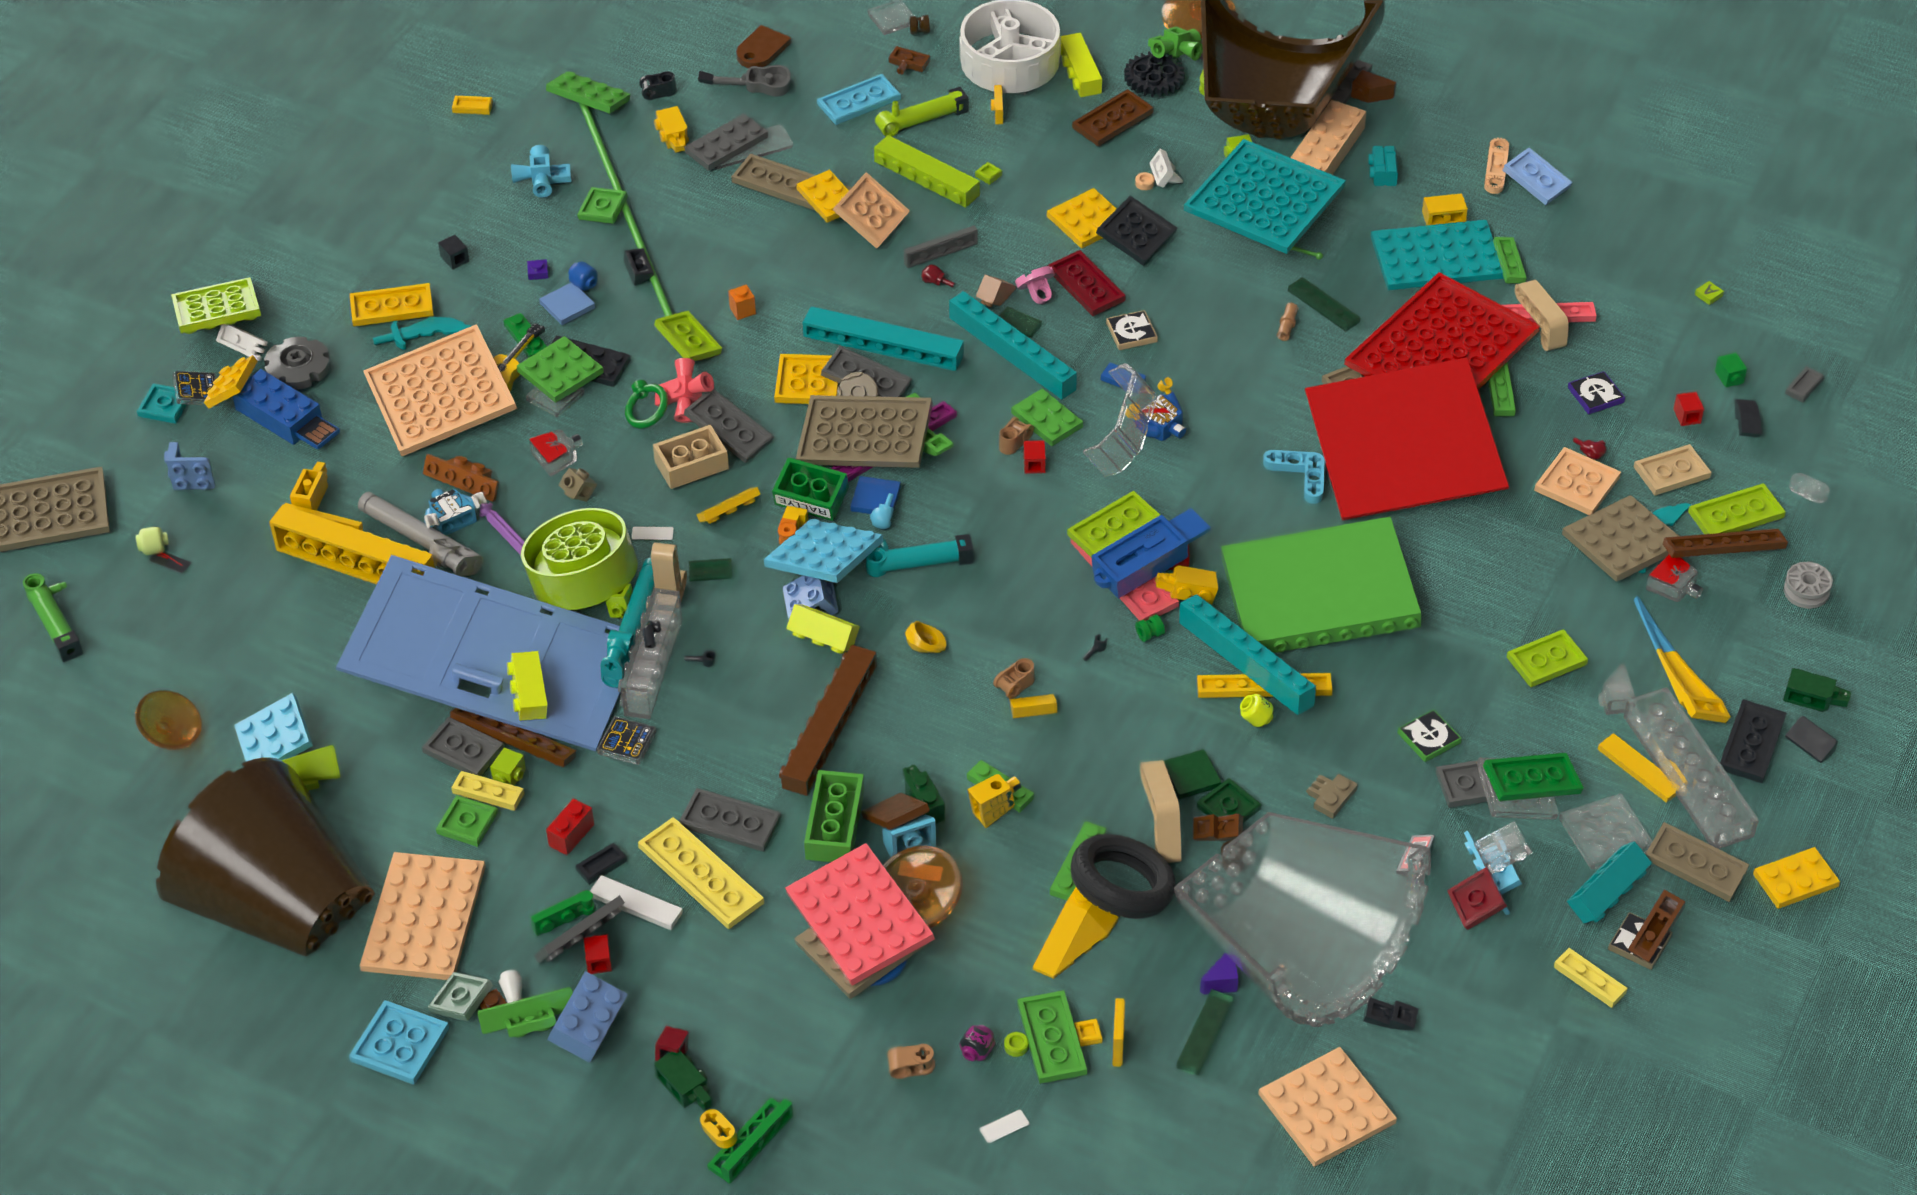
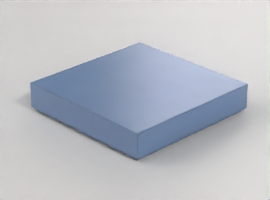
(567, 303)

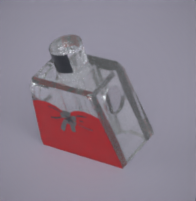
(555, 450)
(1674, 580)

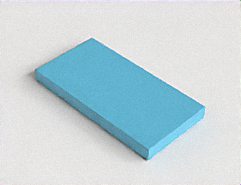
(858, 99)

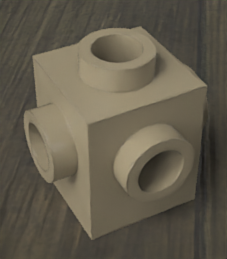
(577, 484)

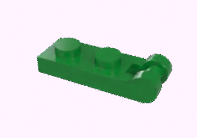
(563, 912)

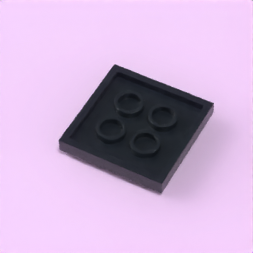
(1136, 230)

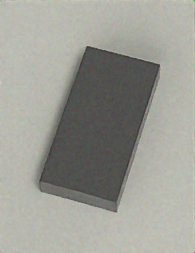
(1804, 384)

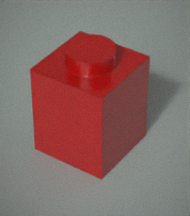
(1688, 408)
(1034, 457)
(597, 954)

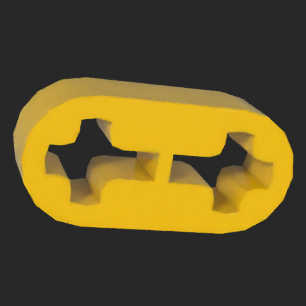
(722, 1125)

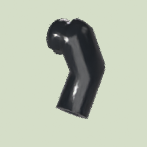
(648, 633)

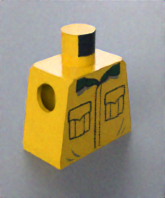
(992, 798)

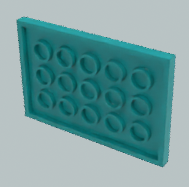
(1416, 254)

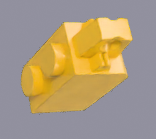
(672, 128)
(310, 487)
(1188, 582)

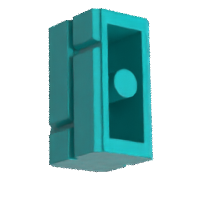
(1384, 166)

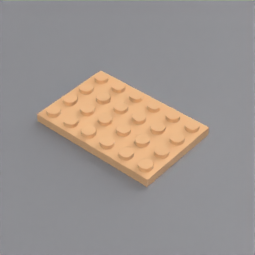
(423, 916)

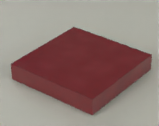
(1477, 898)

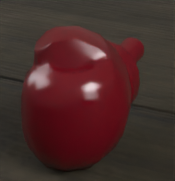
(934, 275)
(1592, 449)

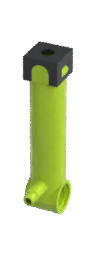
(891, 123)

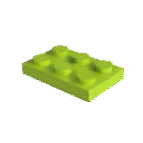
(688, 336)
(1547, 658)

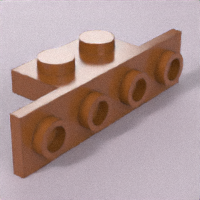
(462, 475)

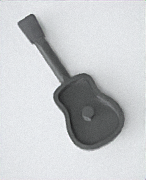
(770, 80)

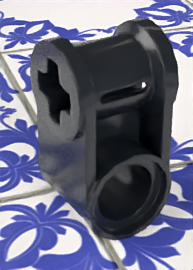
(660, 85)

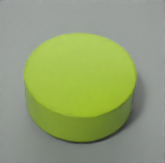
(1016, 1044)

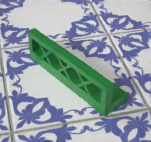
(753, 1143)

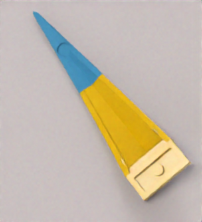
(1688, 687)

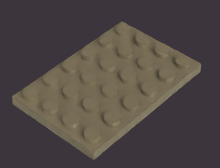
(865, 431)
(53, 509)

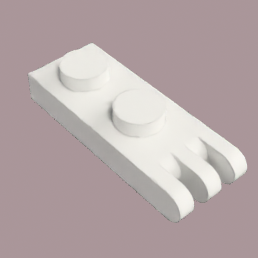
(241, 341)

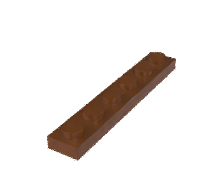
(1725, 543)
(520, 738)

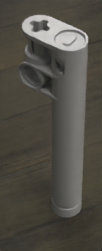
(445, 550)

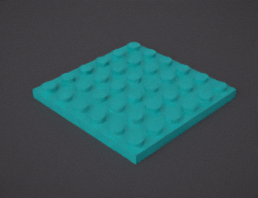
(1264, 196)

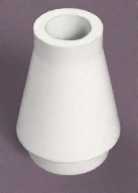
(511, 985)

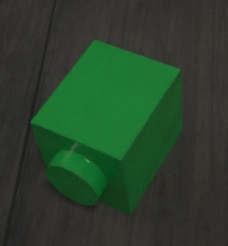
(1730, 370)

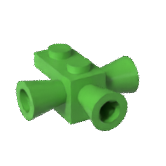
(1176, 43)

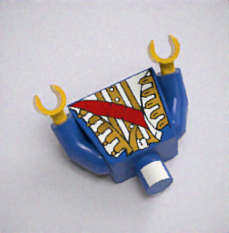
(1167, 414)

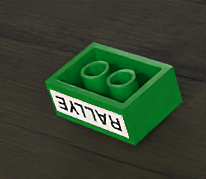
(810, 488)

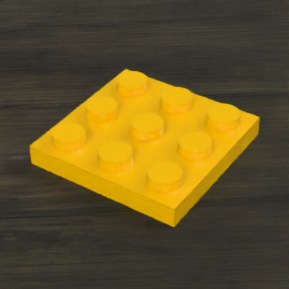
(1082, 216)
(801, 377)

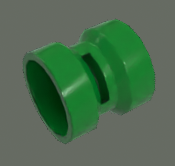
(1148, 628)

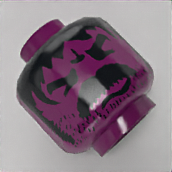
(977, 1043)

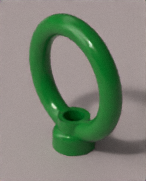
(640, 391)

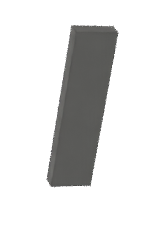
(940, 246)

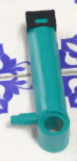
(885, 560)

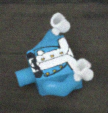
(452, 510)

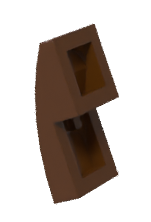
(1217, 828)

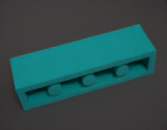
(1609, 882)

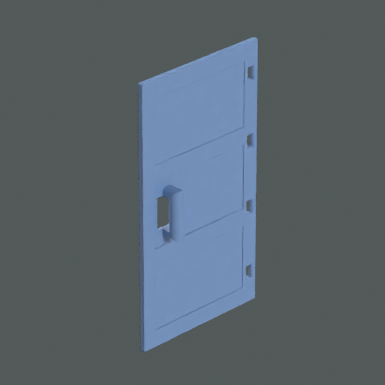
(438, 630)

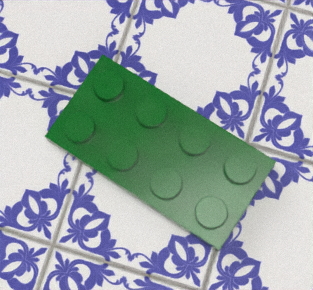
(1533, 776)

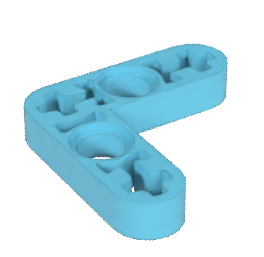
(1305, 466)

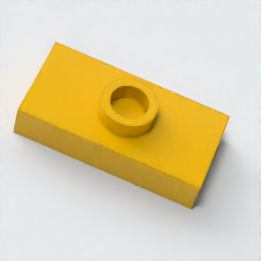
(997, 104)

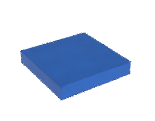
(872, 492)

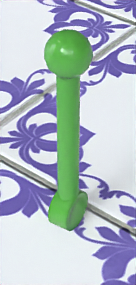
(1318, 255)

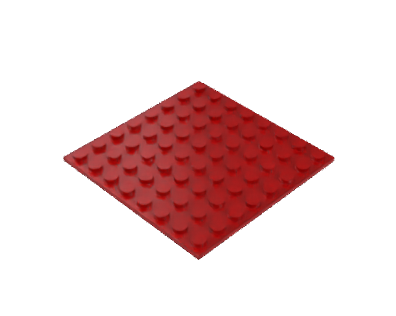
(1405, 438)

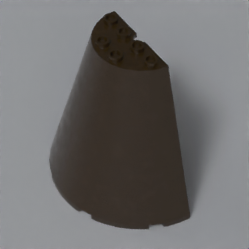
(262, 859)

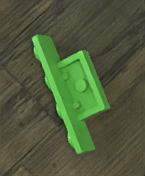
(525, 1014)

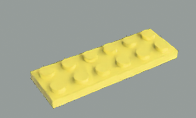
(701, 873)

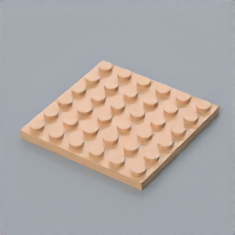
(439, 390)

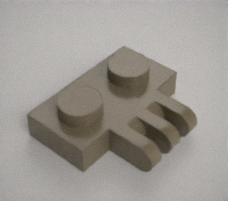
(1331, 794)

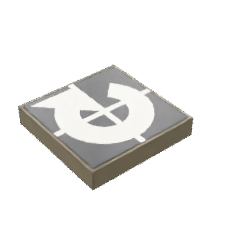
(1625, 936)

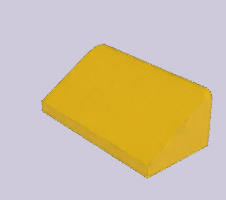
(1033, 706)

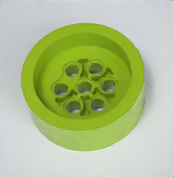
(579, 558)

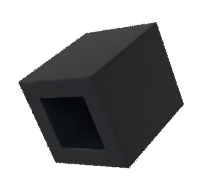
(453, 251)

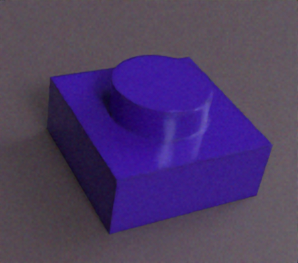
(537, 269)

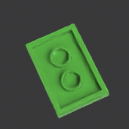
(1048, 416)

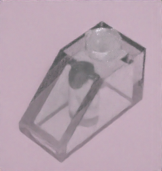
(1616, 692)

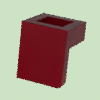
(671, 1040)

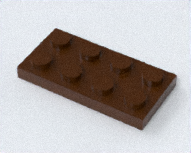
(1112, 117)

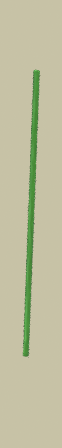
(626, 210)

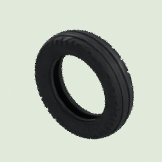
(1112, 897)

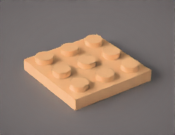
(871, 210)
(1577, 481)

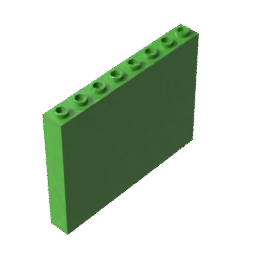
(1321, 585)

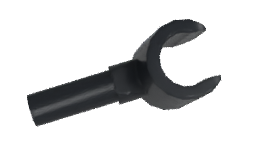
(1097, 646)
(707, 658)

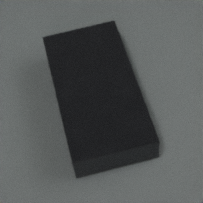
(601, 863)

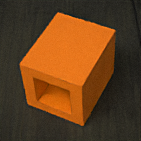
(742, 302)

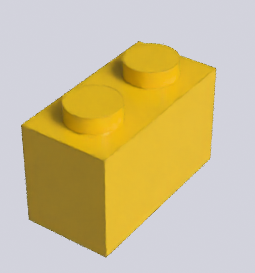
(1444, 209)

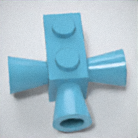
(541, 171)

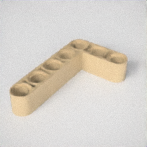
(1164, 809)

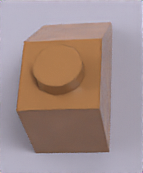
(994, 290)

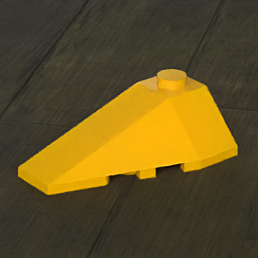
(1073, 934)

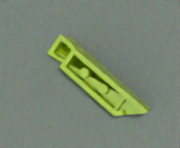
(315, 766)

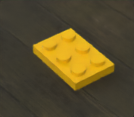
(823, 193)
(230, 381)
(1796, 877)

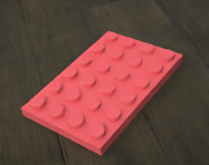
(859, 914)

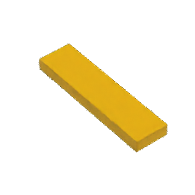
(1637, 766)

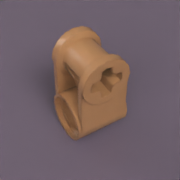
(1014, 435)
(1016, 678)
(909, 1061)

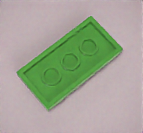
(588, 92)
(1052, 1037)

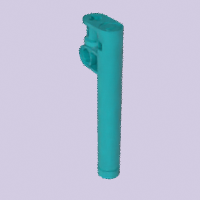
(620, 641)

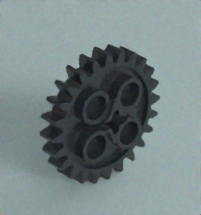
(1154, 74)

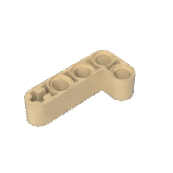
(1545, 313)
(666, 568)

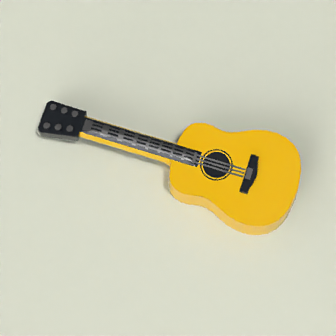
(508, 364)

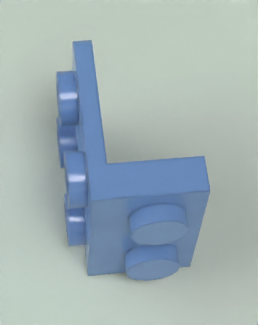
(188, 471)

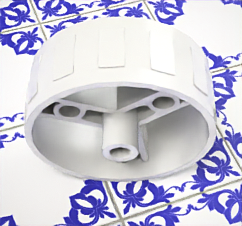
(1012, 58)

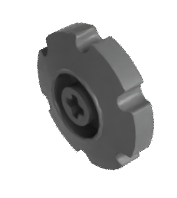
(298, 362)

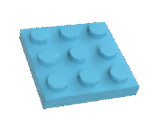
(274, 731)
(399, 1042)

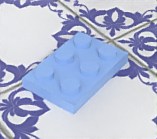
(1537, 176)

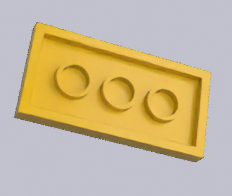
(391, 304)

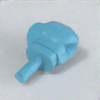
(881, 516)

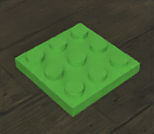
(560, 369)

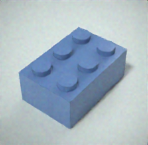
(587, 1017)

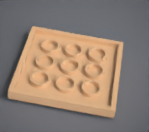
(1327, 1106)

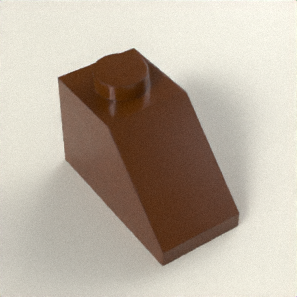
(1372, 87)

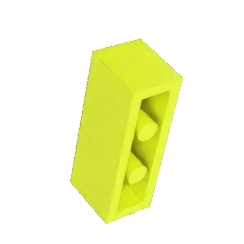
(822, 628)
(527, 685)

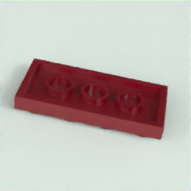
(1087, 283)

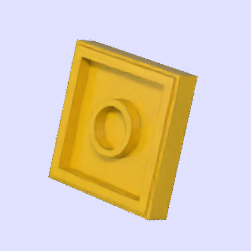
(1118, 1038)

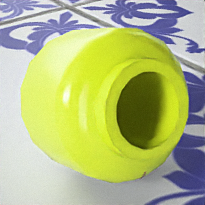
(1256, 710)

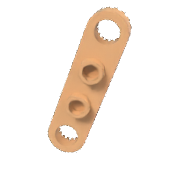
(1496, 160)

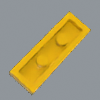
(729, 505)

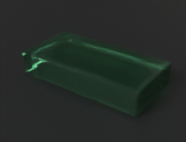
(1021, 321)
(710, 569)

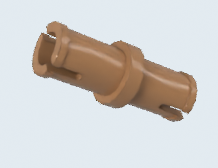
(1287, 321)

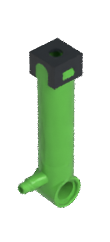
(42, 599)

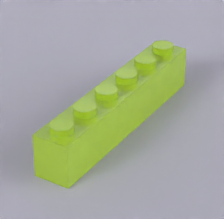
(927, 171)

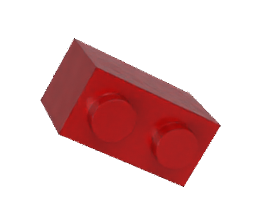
(570, 826)

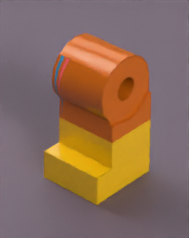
(791, 521)

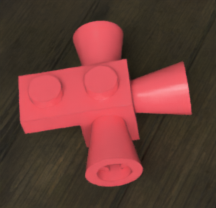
(684, 388)

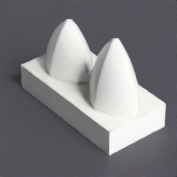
(1163, 169)

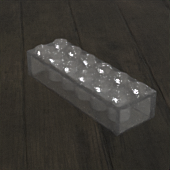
(648, 665)

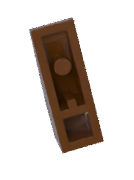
(1657, 925)

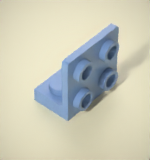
(812, 593)

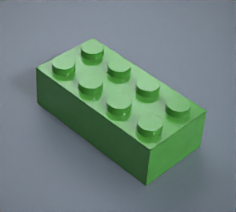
(834, 815)

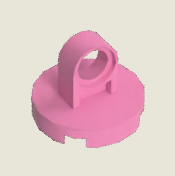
(1037, 281)

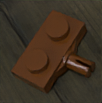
(908, 59)

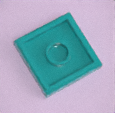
(161, 404)

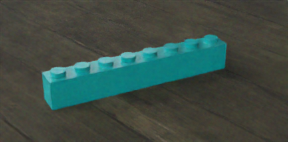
(883, 338)
(1013, 345)
(1247, 654)

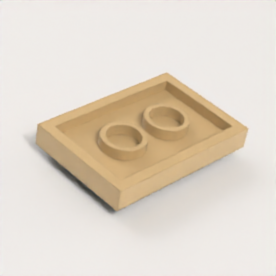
(1672, 469)

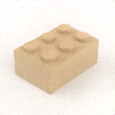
(690, 456)

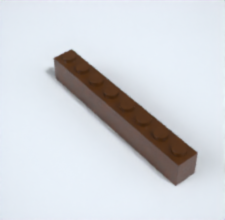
(828, 720)

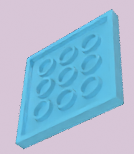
(823, 550)

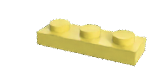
(487, 790)
(1590, 977)

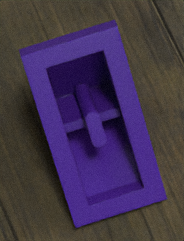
(1220, 977)

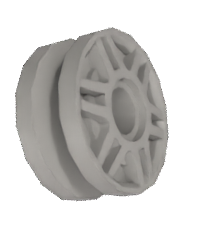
(1808, 585)

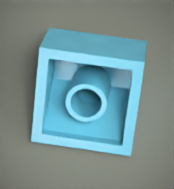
(914, 833)

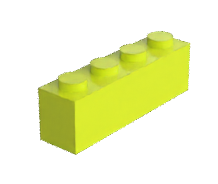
(1080, 65)

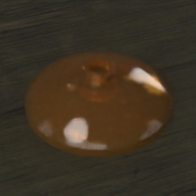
(172, 712)

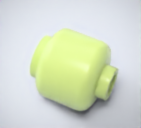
(152, 540)

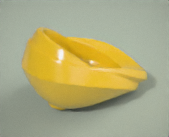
(925, 638)

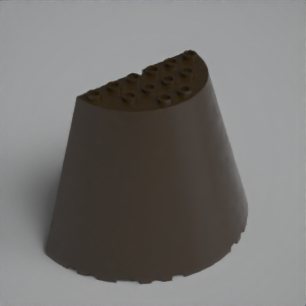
(1273, 81)

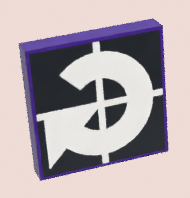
(1596, 392)

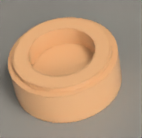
(1144, 181)

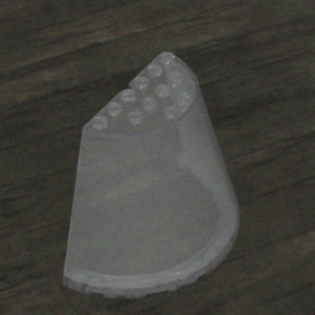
(1310, 911)

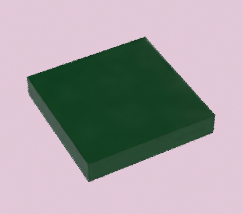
(1192, 774)
(1229, 800)

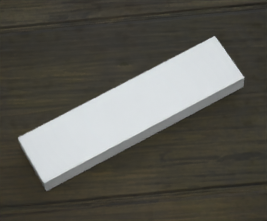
(637, 902)

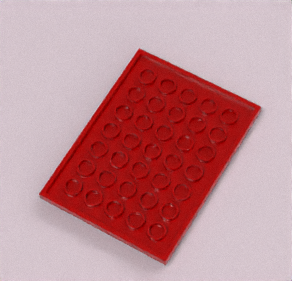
(1444, 325)

